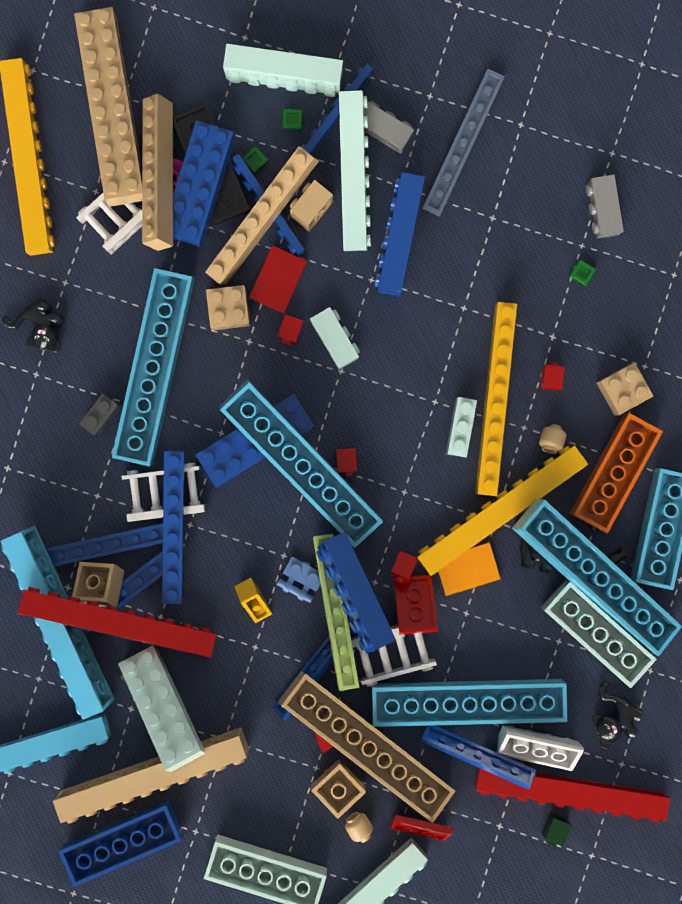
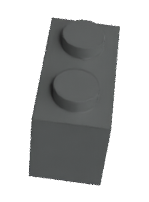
(100, 415)

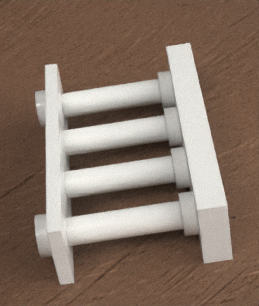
(126, 229)
(156, 510)
(370, 679)

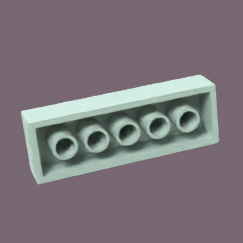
(283, 70)
(598, 633)
(161, 709)
(265, 872)

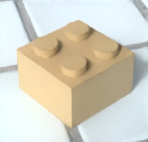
(311, 205)
(228, 307)
(624, 389)
(98, 583)
(338, 788)

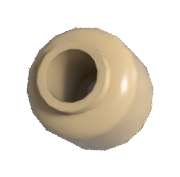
(552, 439)
(359, 827)

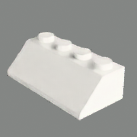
(539, 747)

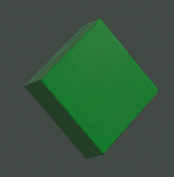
(292, 119)
(255, 160)
(582, 272)

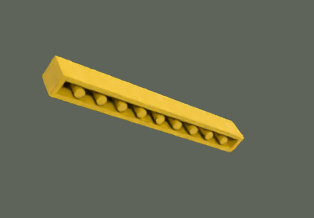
(26, 156)
(496, 398)
(502, 510)

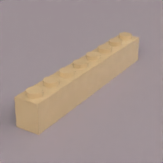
(157, 173)
(262, 216)

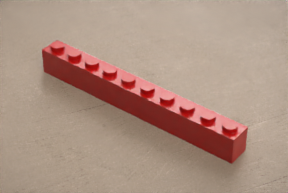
(116, 623)
(579, 794)

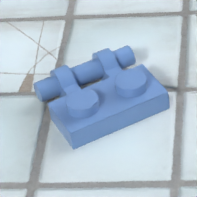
(303, 574)

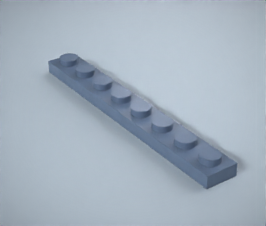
(463, 142)

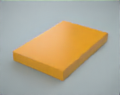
(469, 570)

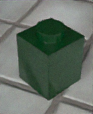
(556, 830)

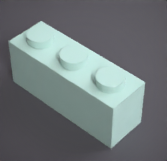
(335, 337)
(461, 427)

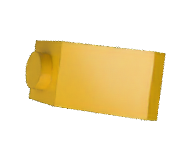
(252, 600)

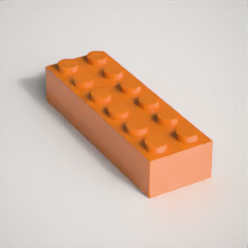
(616, 472)

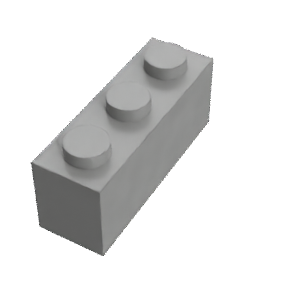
(387, 128)
(604, 206)

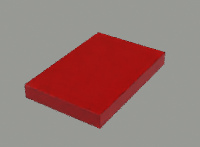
(278, 279)
(416, 605)
(420, 828)

